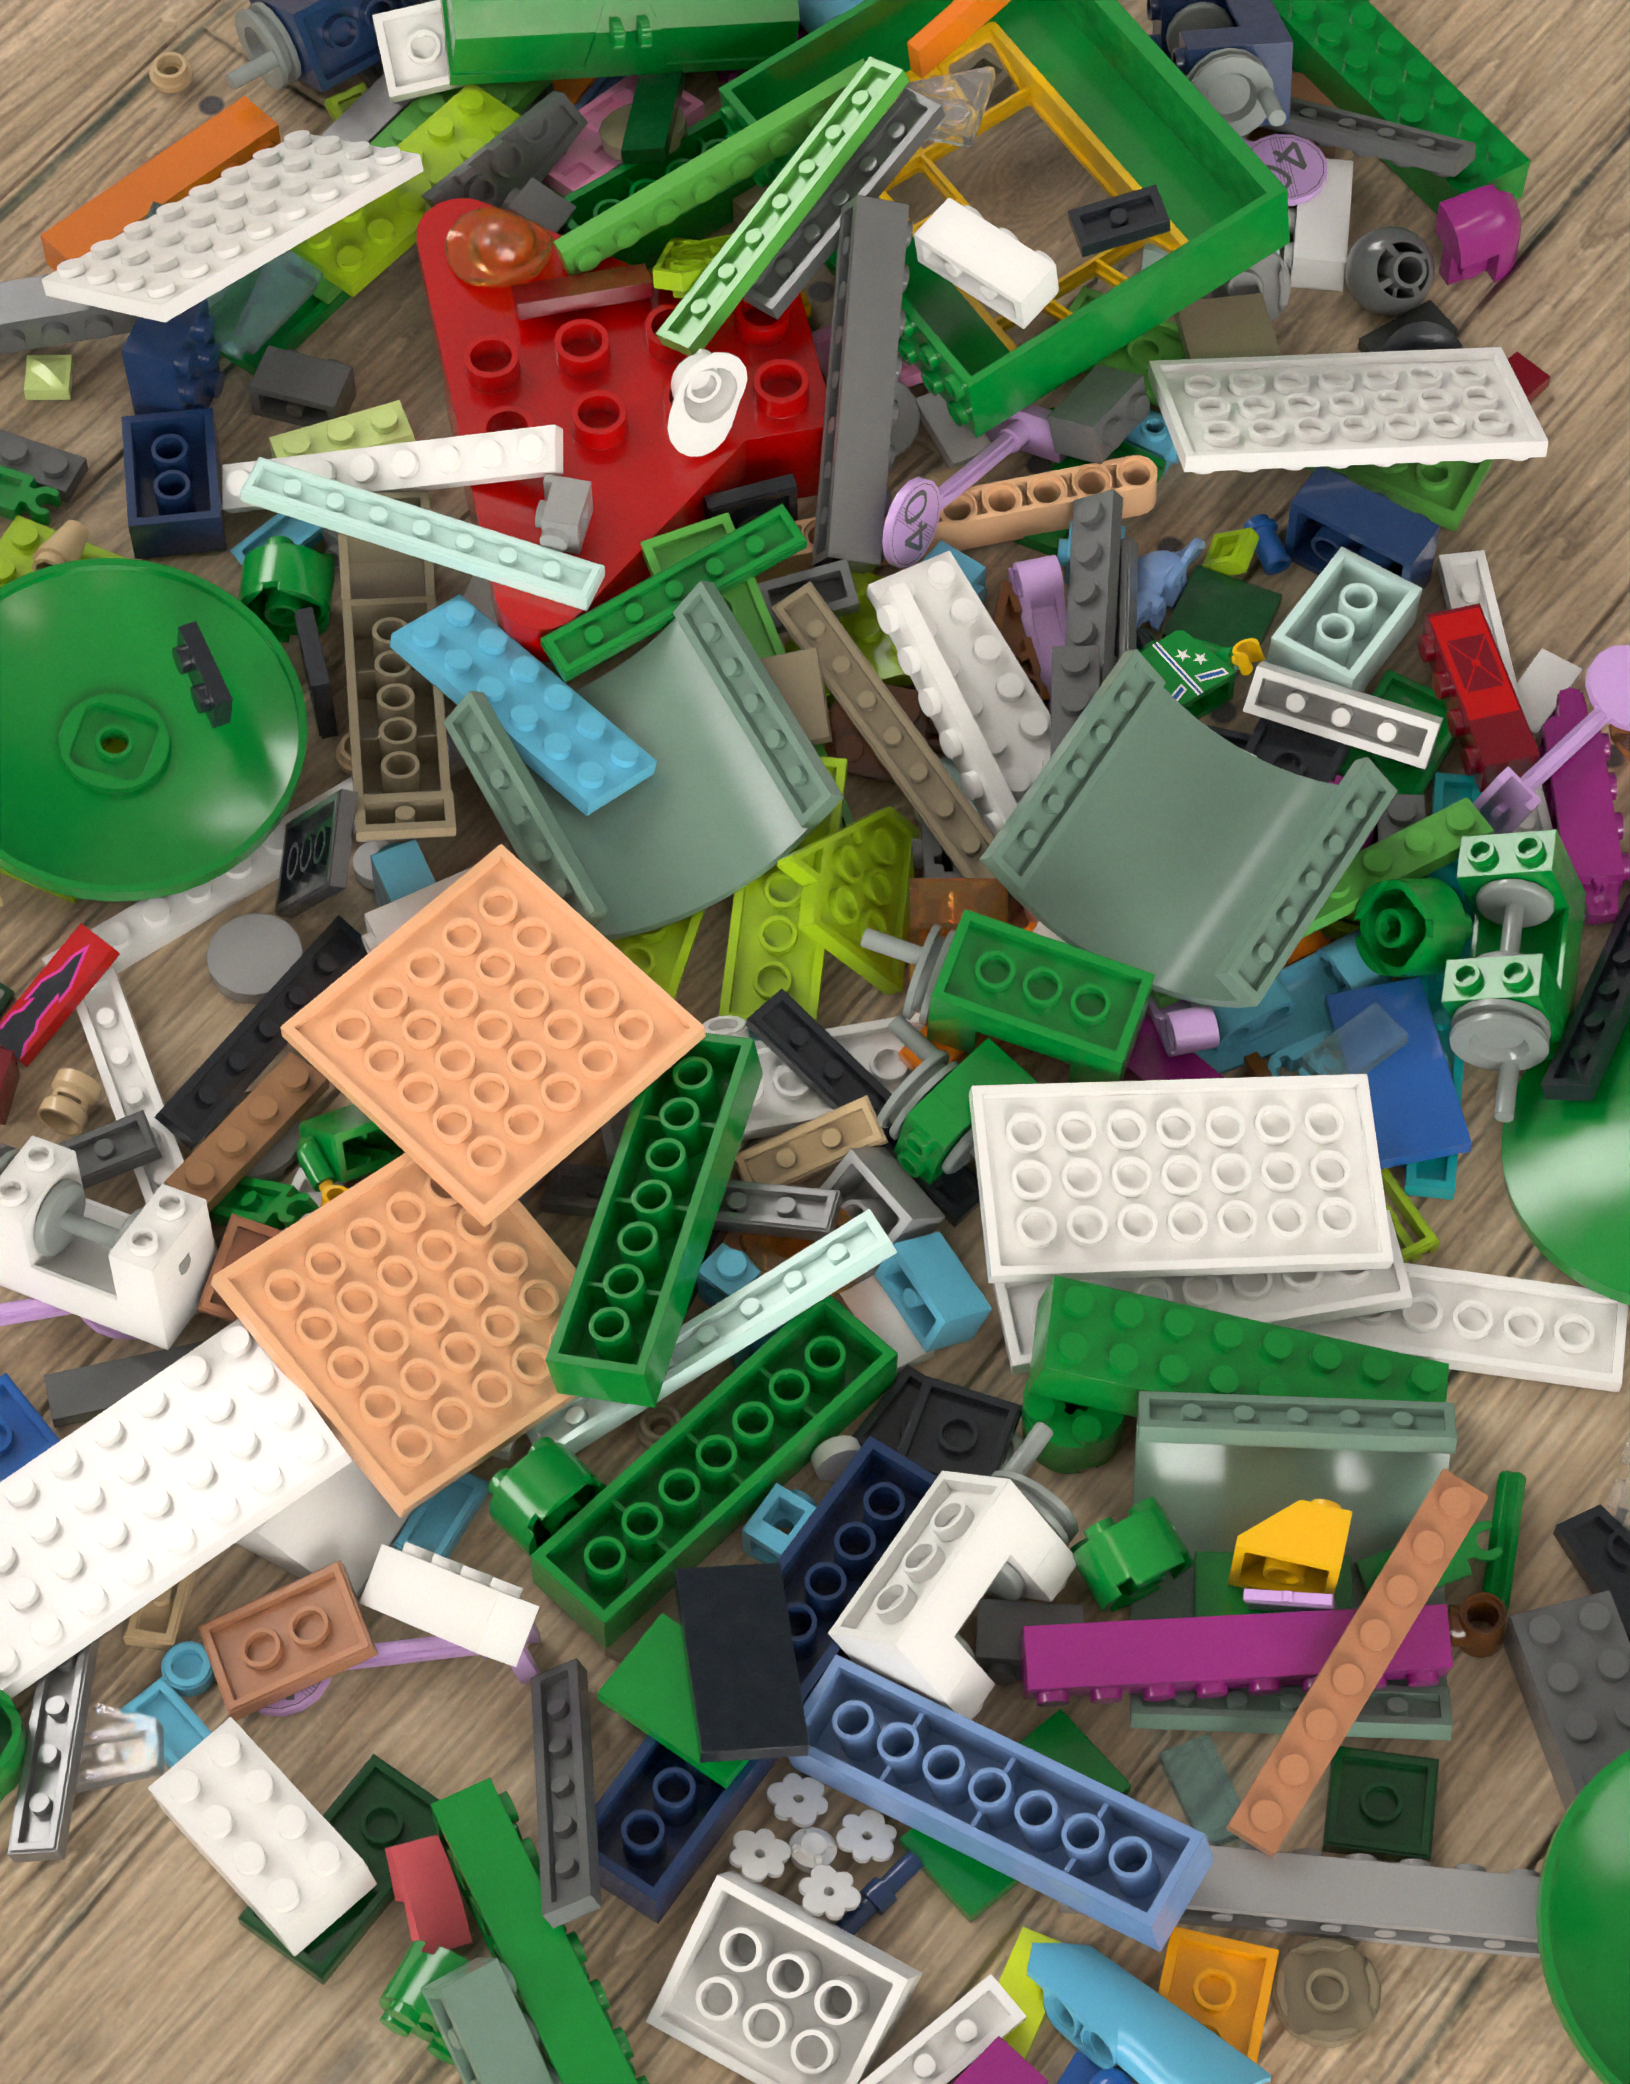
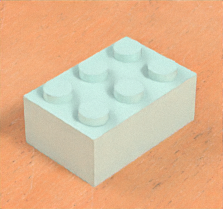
(1346, 622)

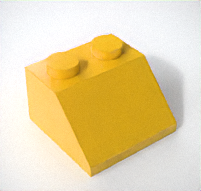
(1293, 1549)

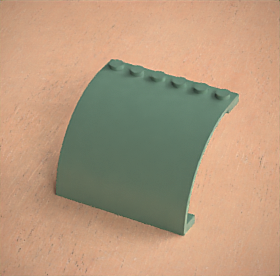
(726, 793)
(1179, 845)
(1243, 1458)

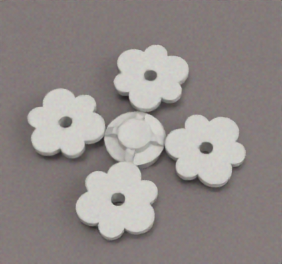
(812, 1847)

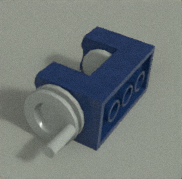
(309, 40)
(1232, 55)

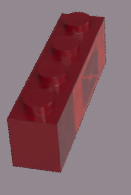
(1477, 694)

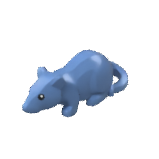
(1163, 581)

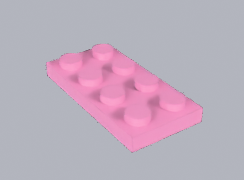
(585, 156)

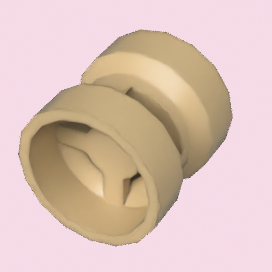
(69, 1102)

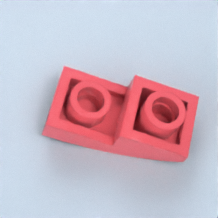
(429, 1892)

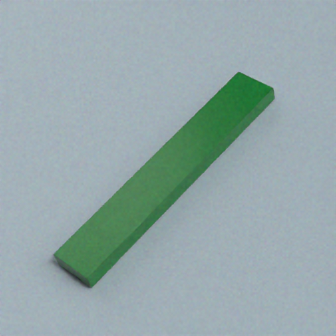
(652, 602)

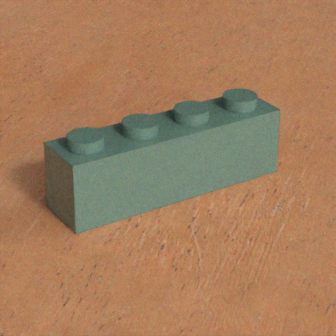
(486, 2027)

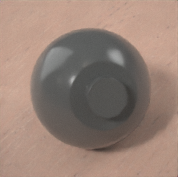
(1389, 270)

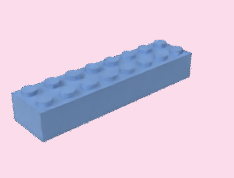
(1002, 1803)

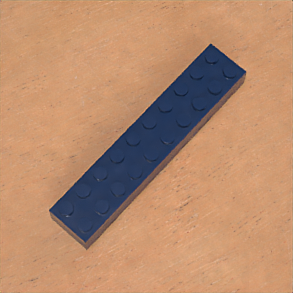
(661, 1810)

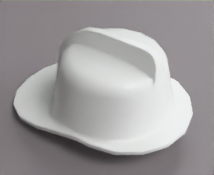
(705, 401)

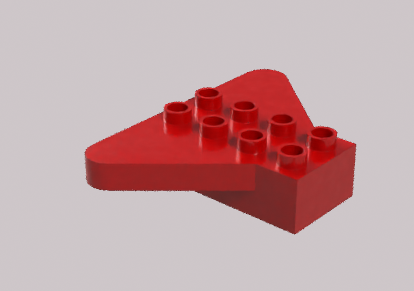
(611, 393)

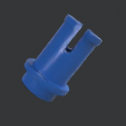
(1269, 547)

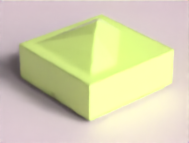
(48, 377)

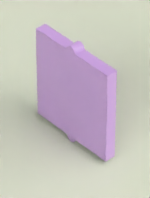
(1287, 1600)

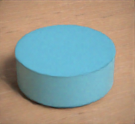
(187, 1669)

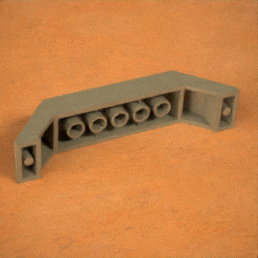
(392, 707)

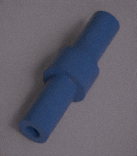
(880, 1893)

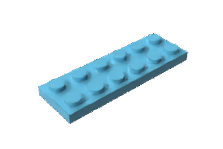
(541, 714)

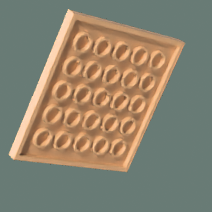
(493, 1034)
(409, 1326)

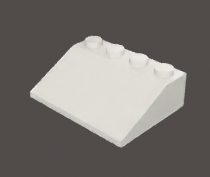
(330, 1523)
(780, 1990)

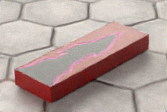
(55, 993)

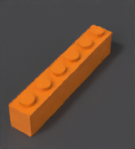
(167, 178)

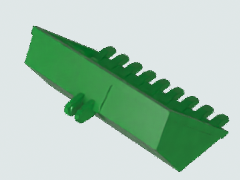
(610, 37)

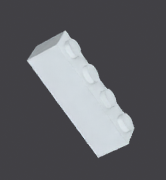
(1342, 714)
(450, 1601)

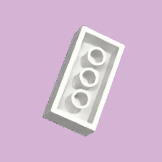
(263, 1836)

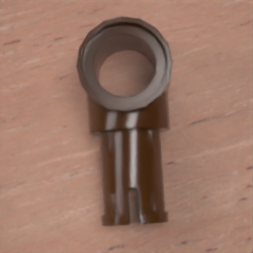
(1475, 1641)

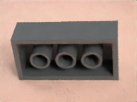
(1574, 1684)

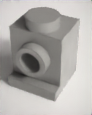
(564, 513)

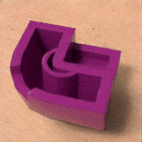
(1478, 234)

